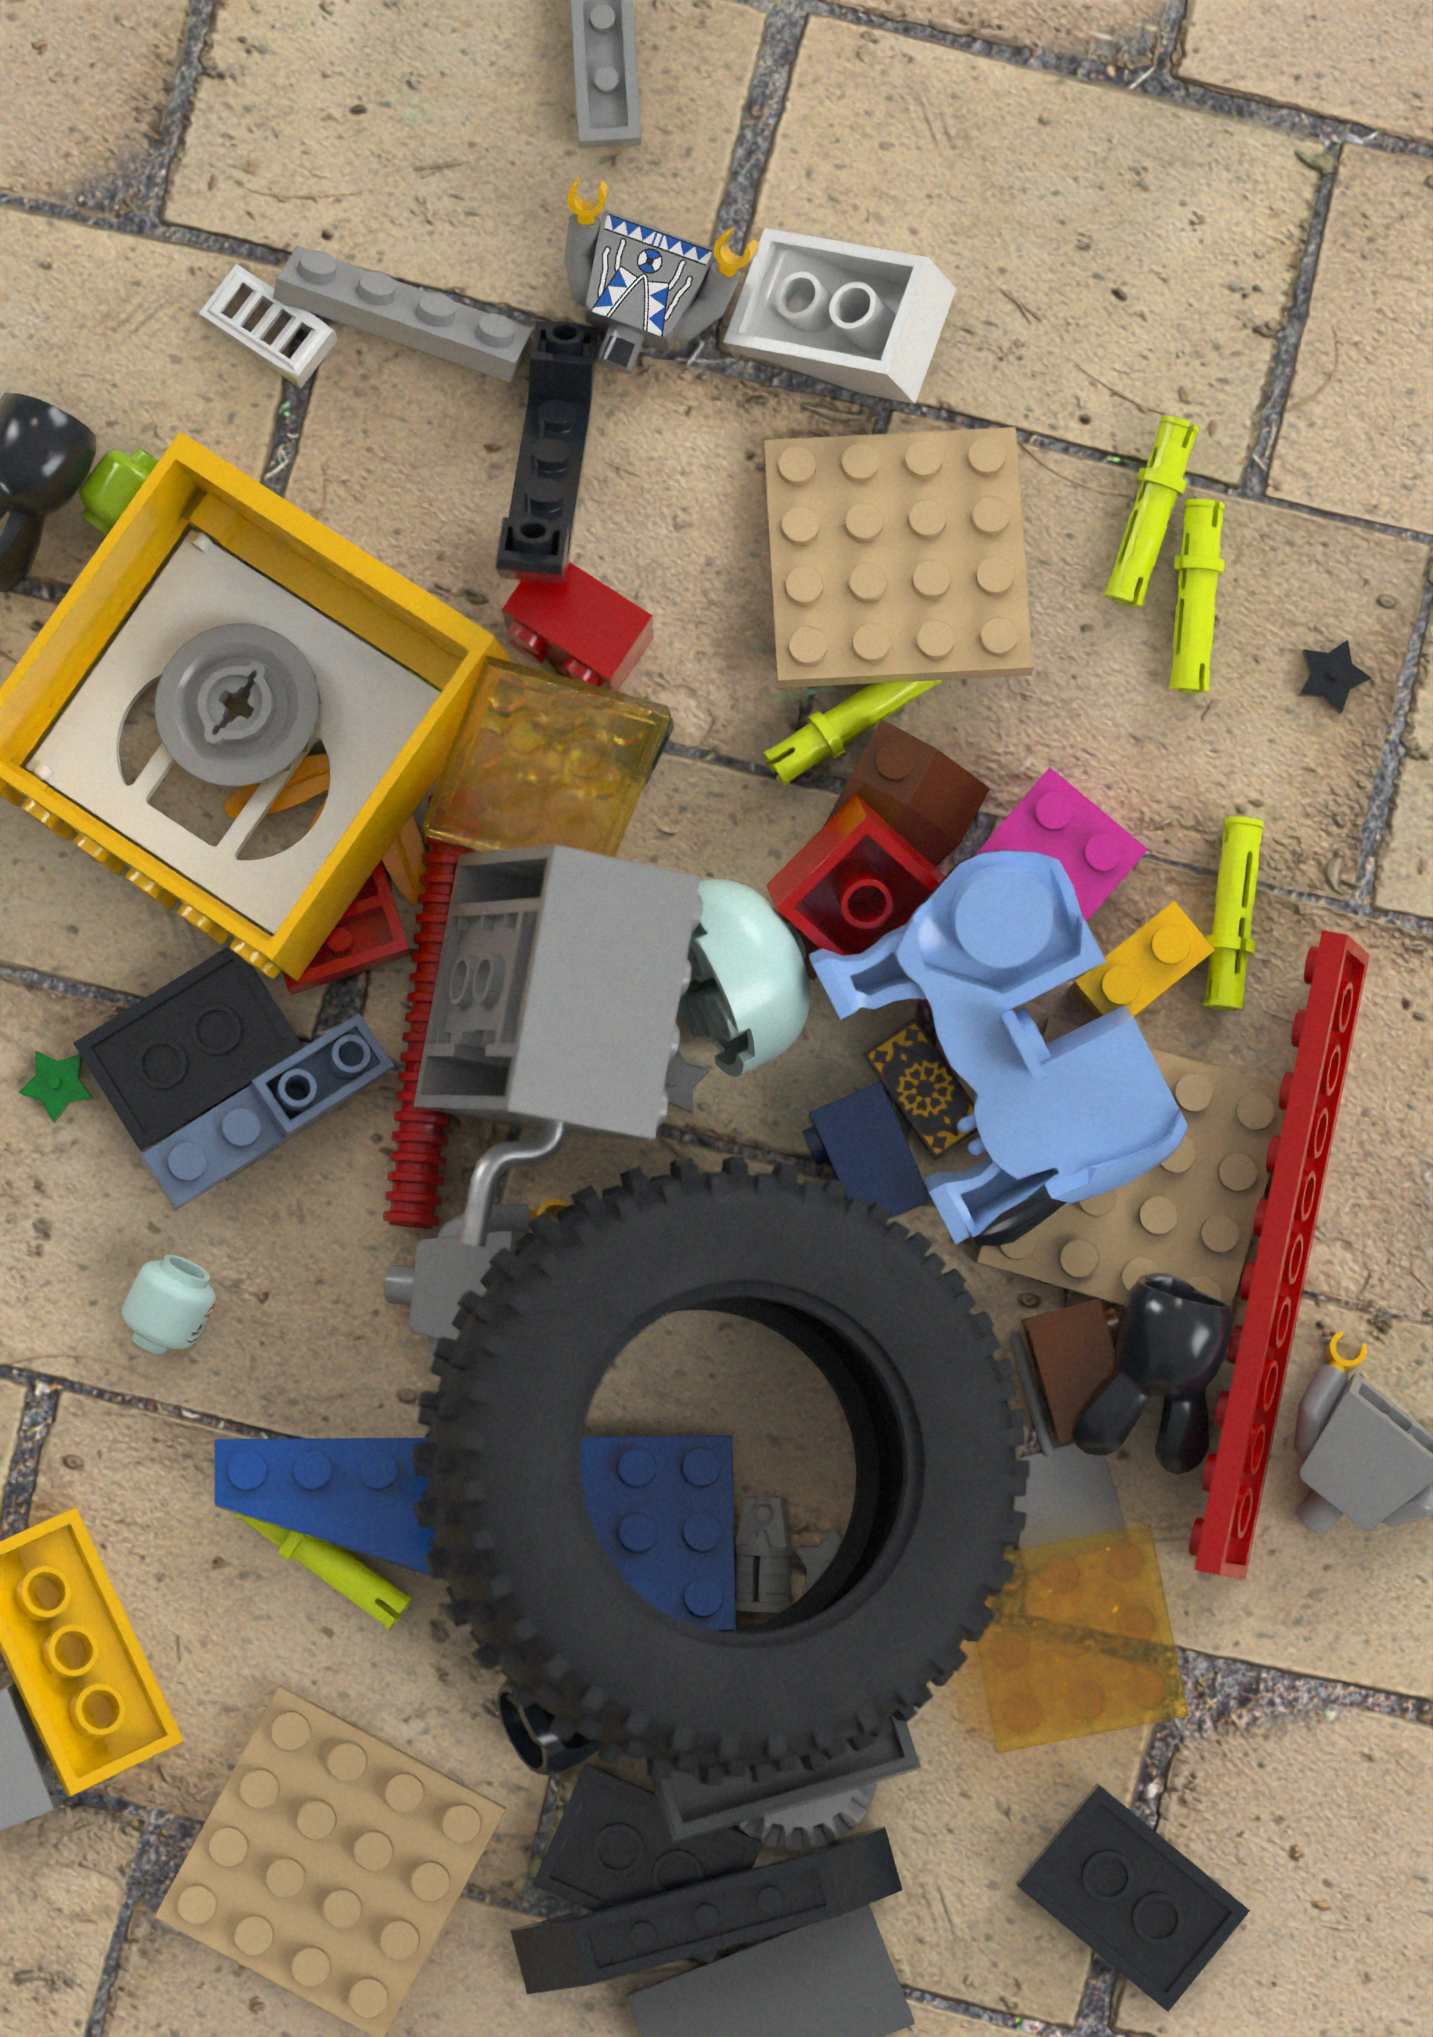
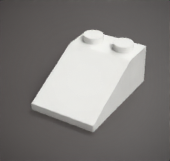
(842, 313)

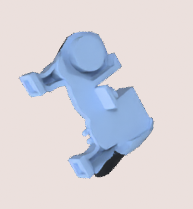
(1053, 1115)

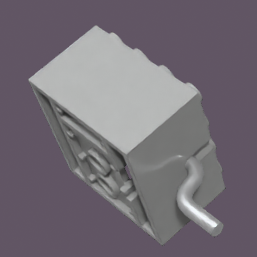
(556, 1003)

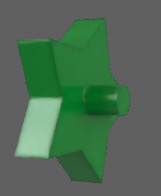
(56, 1083)

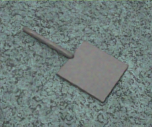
(1067, 1489)

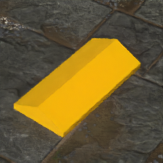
(77, 1656)

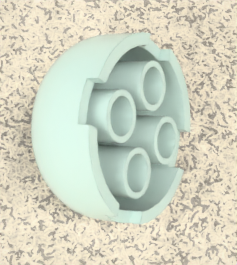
(745, 978)

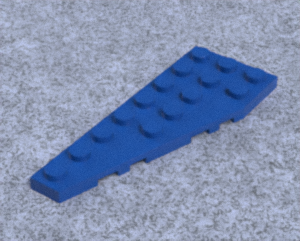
(651, 1500)

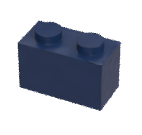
(867, 1151)

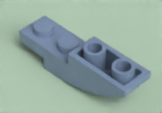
(267, 1112)

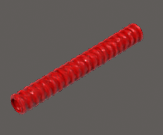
(420, 1129)

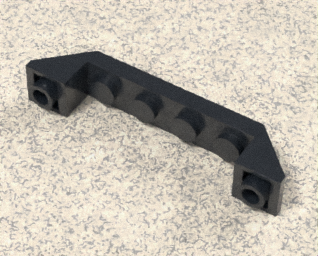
(551, 456)
(707, 1915)

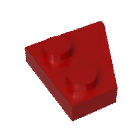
(362, 939)

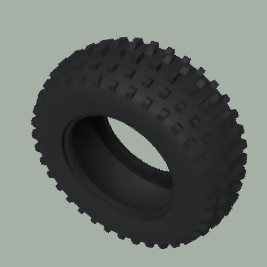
(924, 1430)

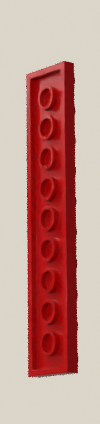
(1278, 1276)

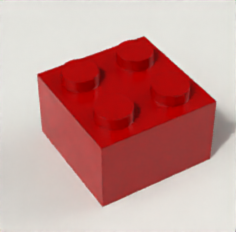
(580, 627)
(853, 882)

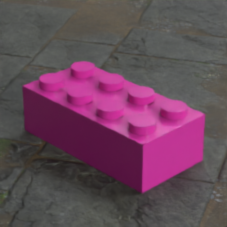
(1071, 828)

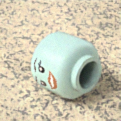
(168, 1304)

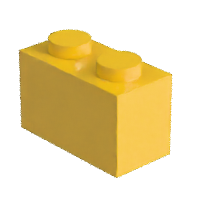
(1143, 965)

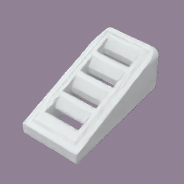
(307, 356)

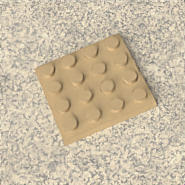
(897, 557)
(1178, 1218)
(330, 1862)

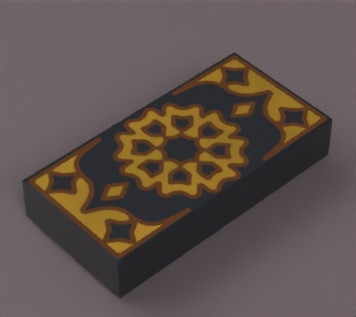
(922, 1087)

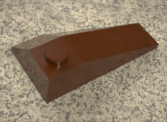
(916, 793)

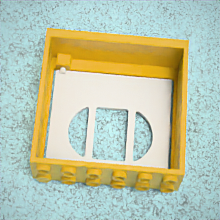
(376, 719)

